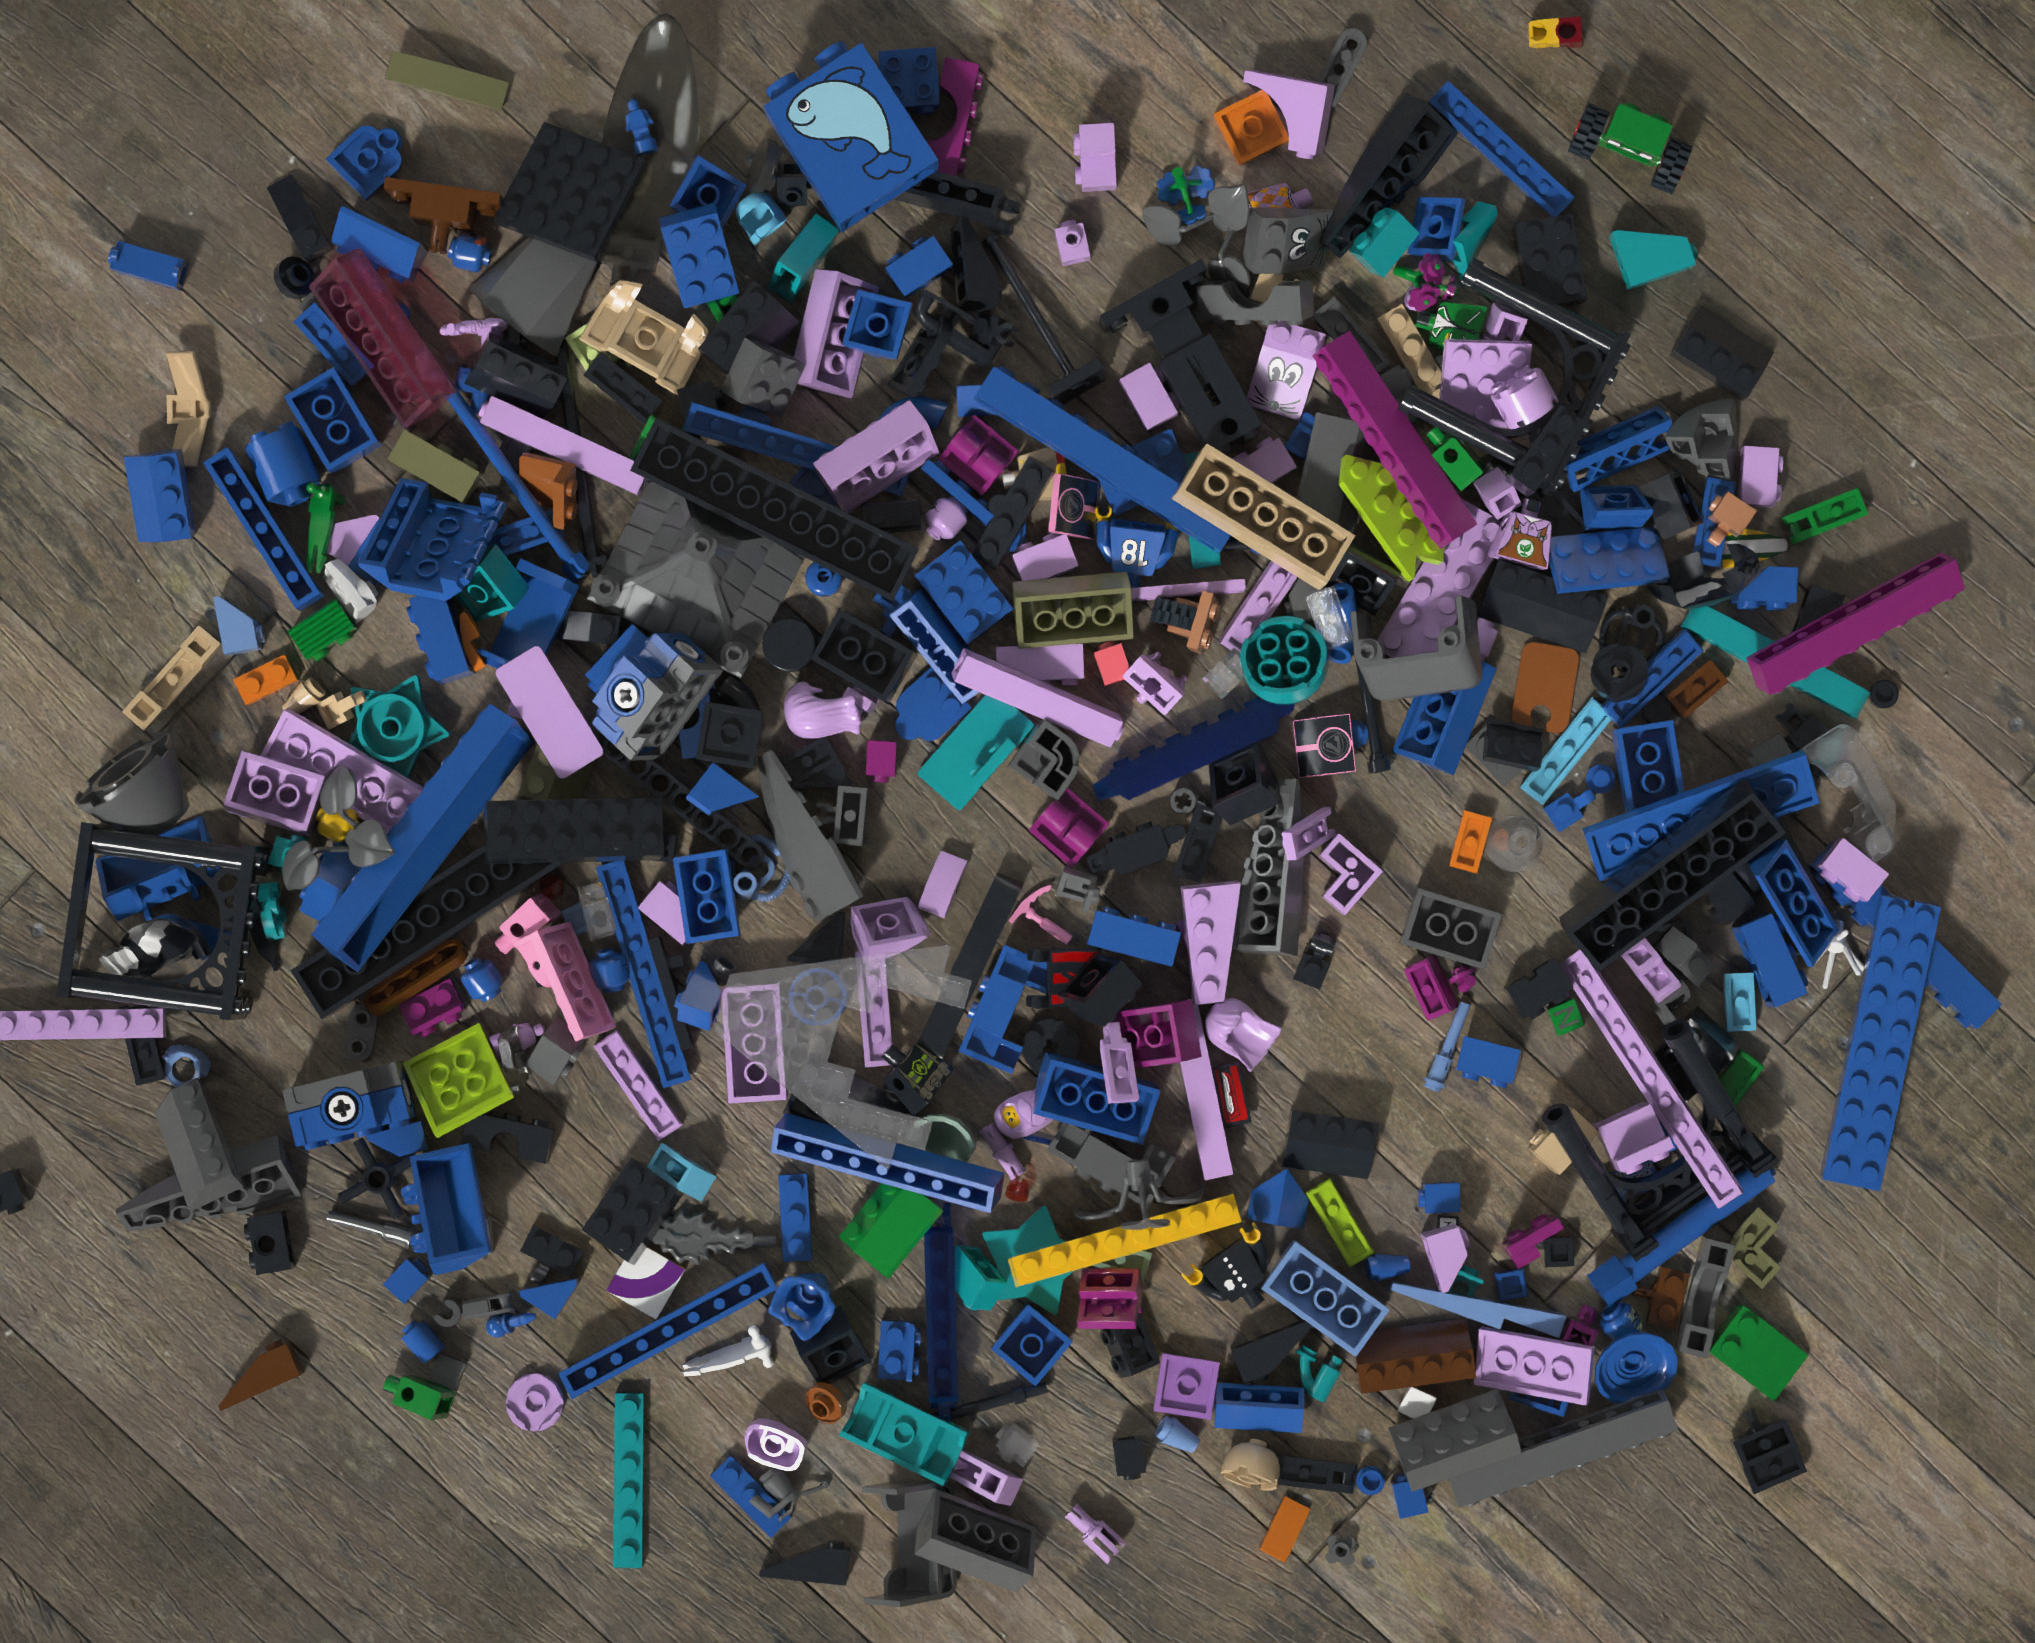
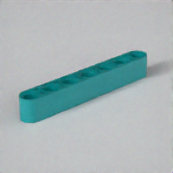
(1744, 641)

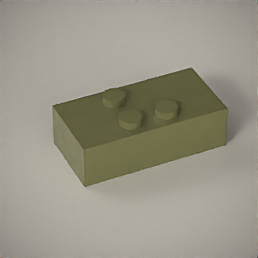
(1072, 610)

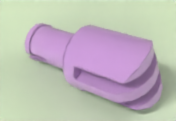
(1091, 1530)

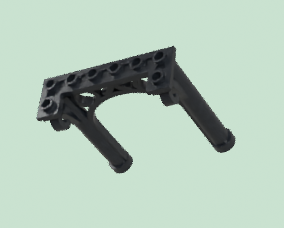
(1602, 344)
(1632, 1221)

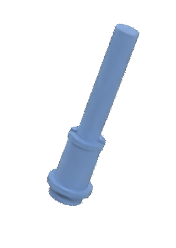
(1442, 1061)

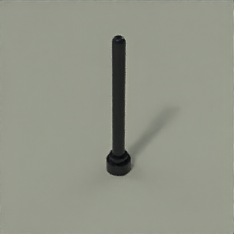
(1377, 759)

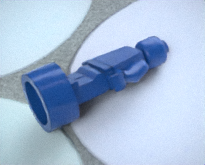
(638, 122)

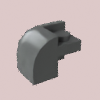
(1047, 759)

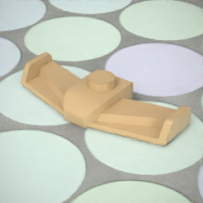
(189, 407)

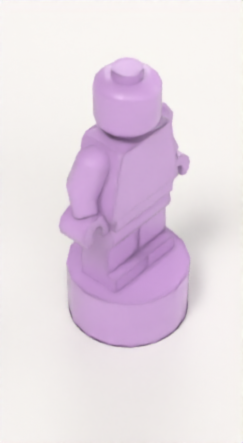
(526, 1036)

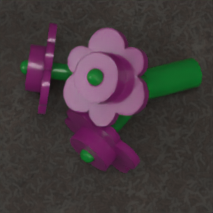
(1433, 270)

